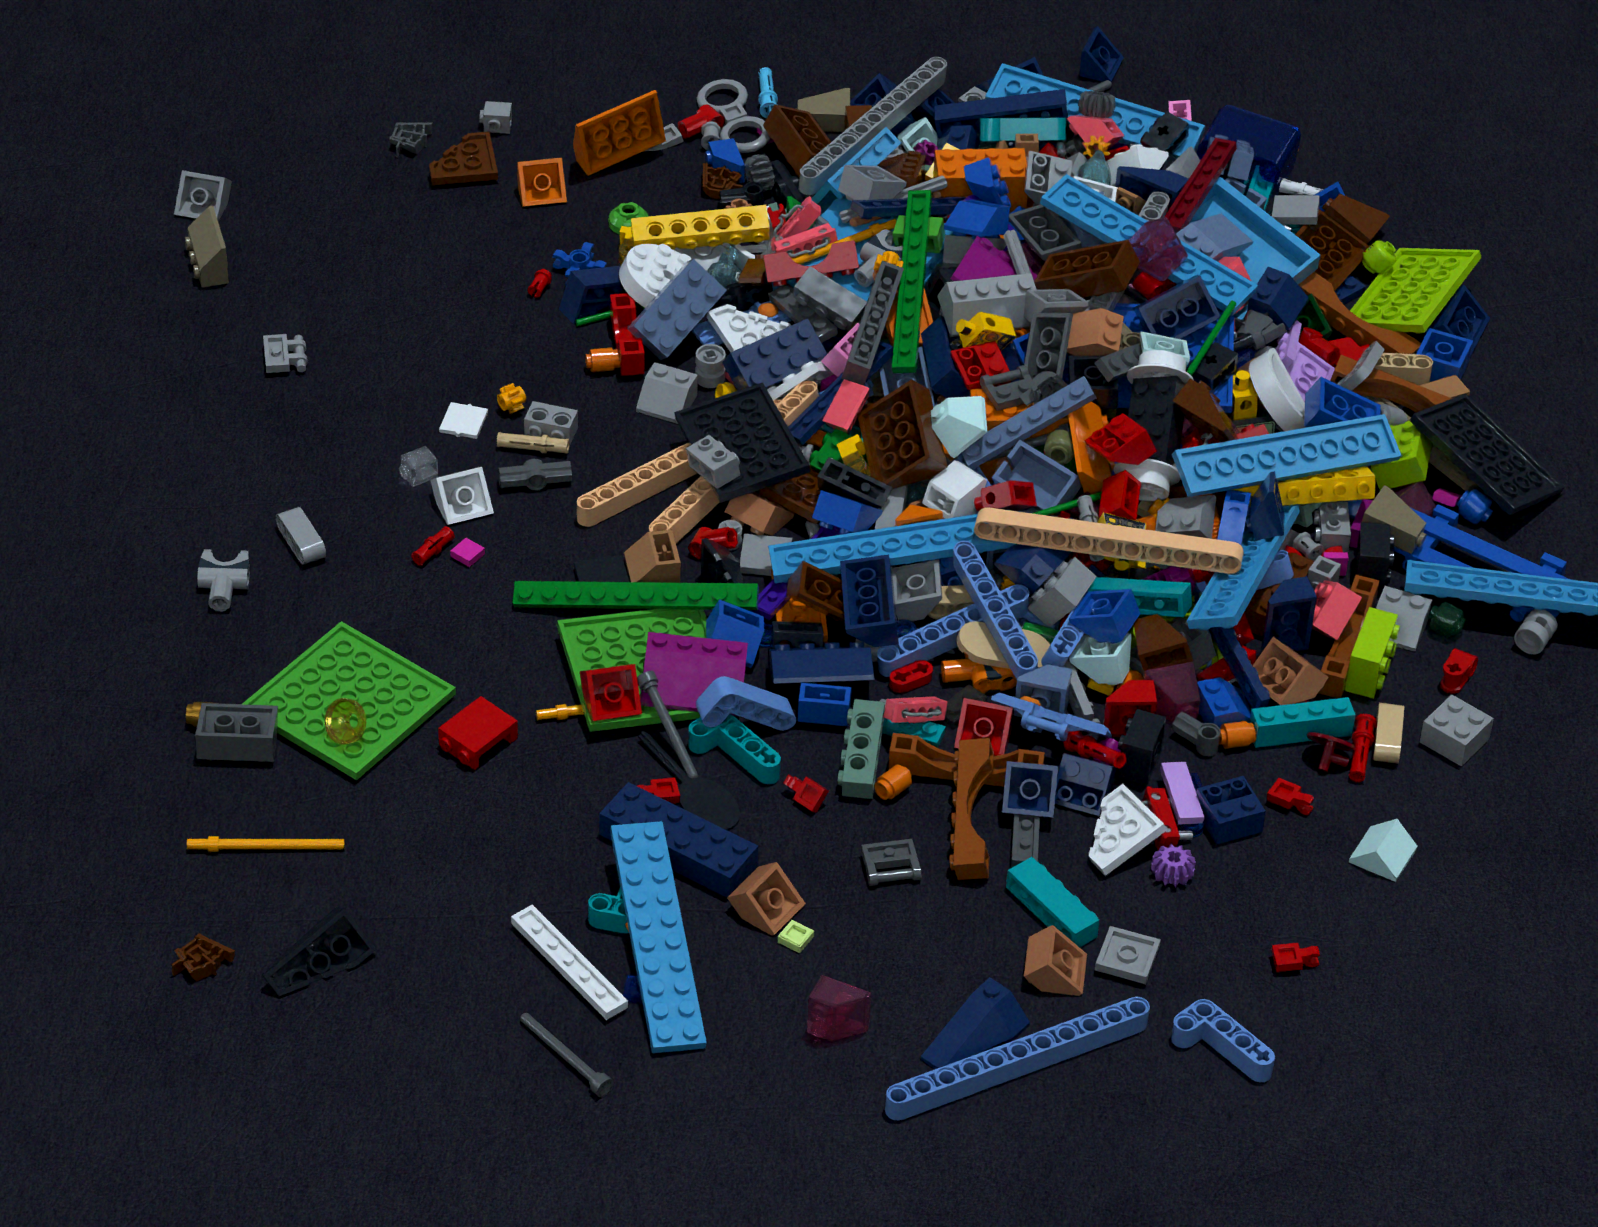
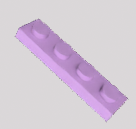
(1288, 343)

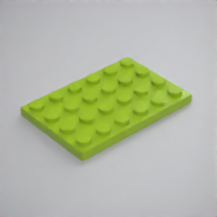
(1415, 288)

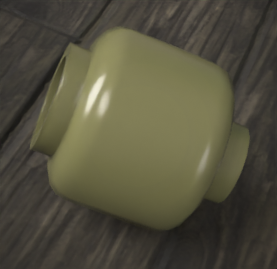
(1059, 446)

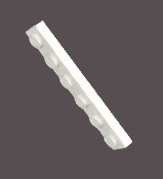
(569, 962)

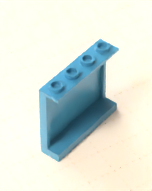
(870, 155)

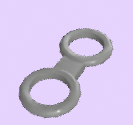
(734, 113)

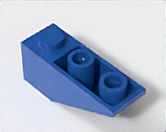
(1234, 516)

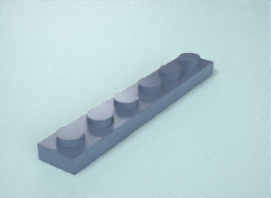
(1029, 422)

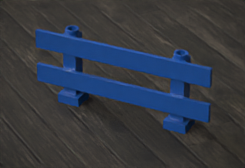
(1443, 527)

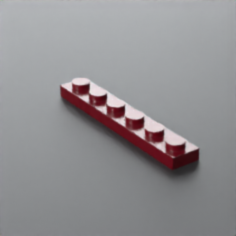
(1200, 183)

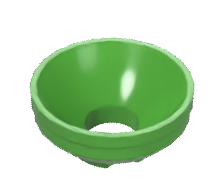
(619, 218)

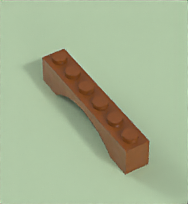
(1352, 326)
(1389, 387)
(1338, 659)
(930, 761)
(975, 767)

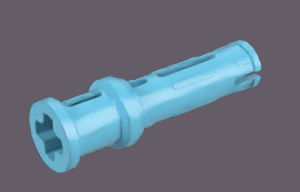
(767, 97)

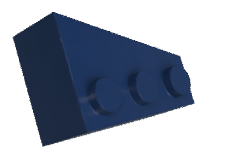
(590, 291)

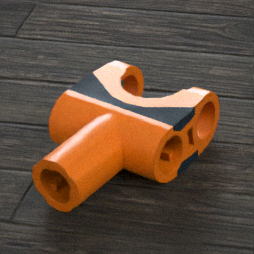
(983, 677)

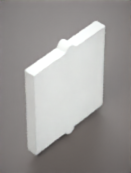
(463, 420)

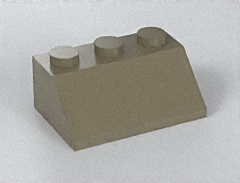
(207, 250)

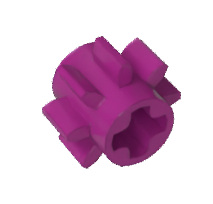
(928, 149)

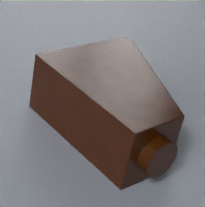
(1355, 216)
(1160, 643)

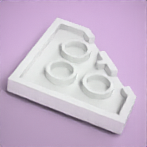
(741, 328)
(810, 371)
(1122, 829)

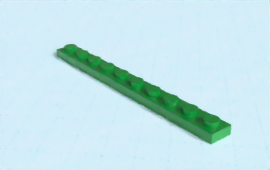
(912, 282)
(633, 595)

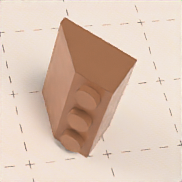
(1288, 674)

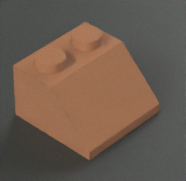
(1095, 333)
(758, 513)
(766, 898)
(1055, 963)

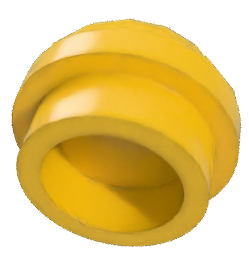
(724, 389)

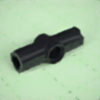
(785, 183)

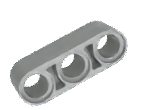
(301, 535)

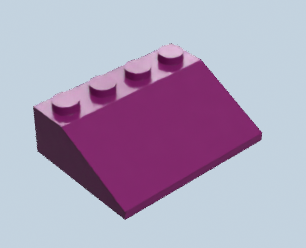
(984, 261)
(689, 666)

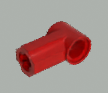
(692, 125)
(1314, 342)
(723, 536)

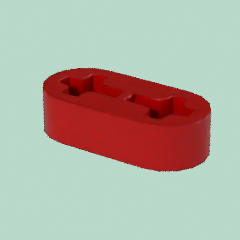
(911, 676)

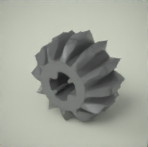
(1096, 104)
(760, 170)

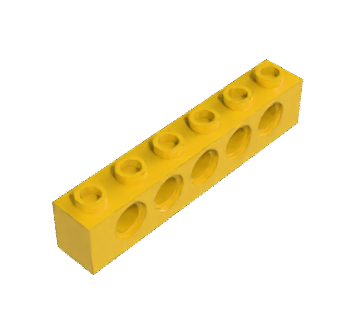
(707, 221)
(1326, 487)

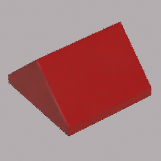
(985, 720)

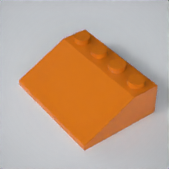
(619, 133)
(1090, 465)

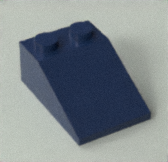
(1146, 181)

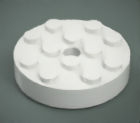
(648, 270)

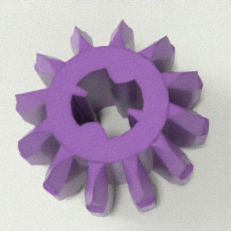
(1173, 865)

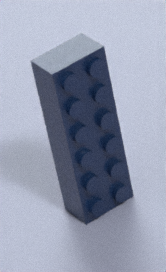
(694, 844)

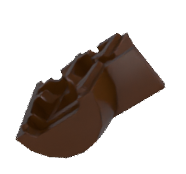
(719, 179)
(201, 957)

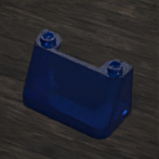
(1272, 140)

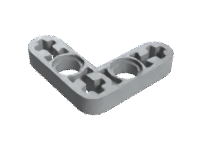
(1363, 367)

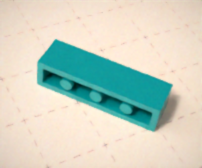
(1151, 596)
(1293, 721)
(1052, 901)

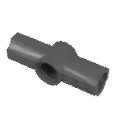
(535, 474)

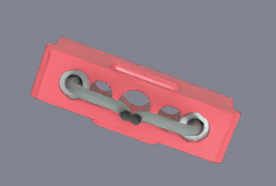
(799, 221)
(806, 241)
(915, 709)

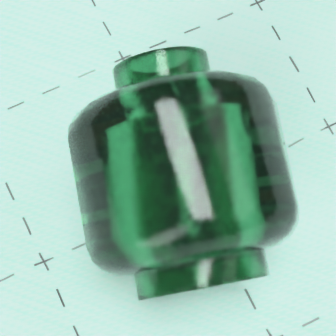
(1446, 619)

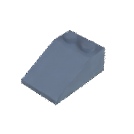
(1215, 237)

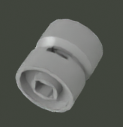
(710, 365)
(1535, 631)

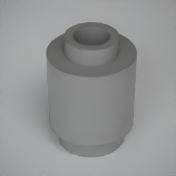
(1394, 415)

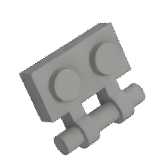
(276, 353)

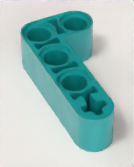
(1006, 128)
(738, 743)
(607, 912)

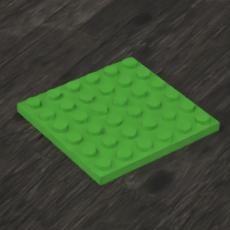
(620, 641)
(352, 666)

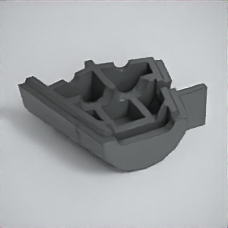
(410, 136)
(1260, 327)
(1042, 387)

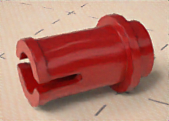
(542, 278)

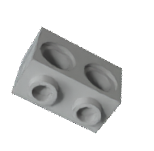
(551, 421)

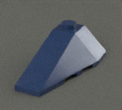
(1030, 564)
(982, 1022)

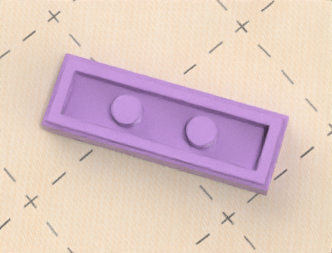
(1181, 793)

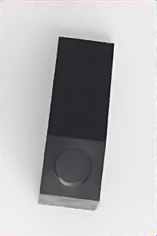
(852, 484)

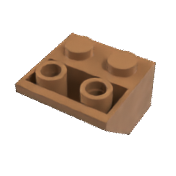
(654, 558)

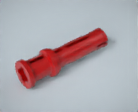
(1363, 739)
(1093, 749)

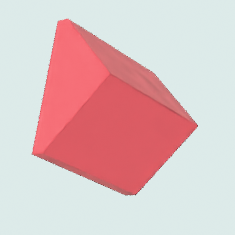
(846, 406)

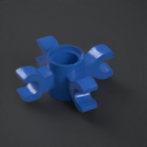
(577, 260)

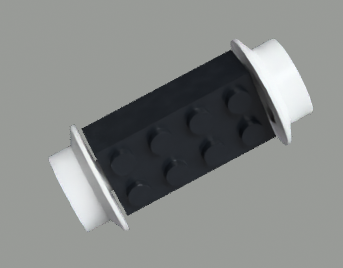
(1154, 386)

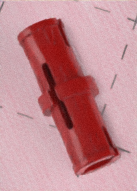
(423, 553)

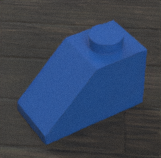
(726, 154)

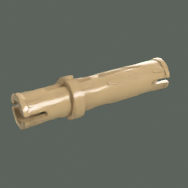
(528, 442)

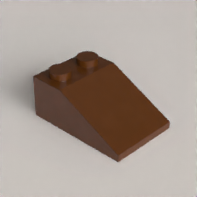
(1204, 411)

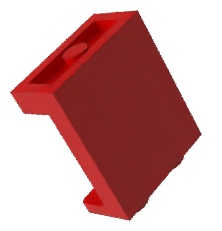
(476, 731)

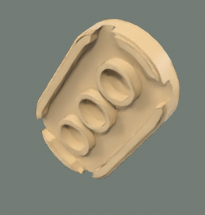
(981, 647)

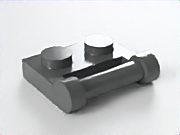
(1007, 394)
(890, 855)

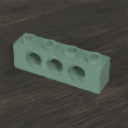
(861, 764)

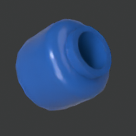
(1474, 506)

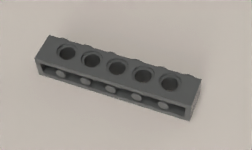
(872, 323)

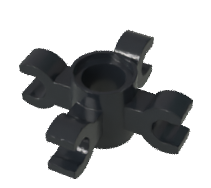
(739, 296)

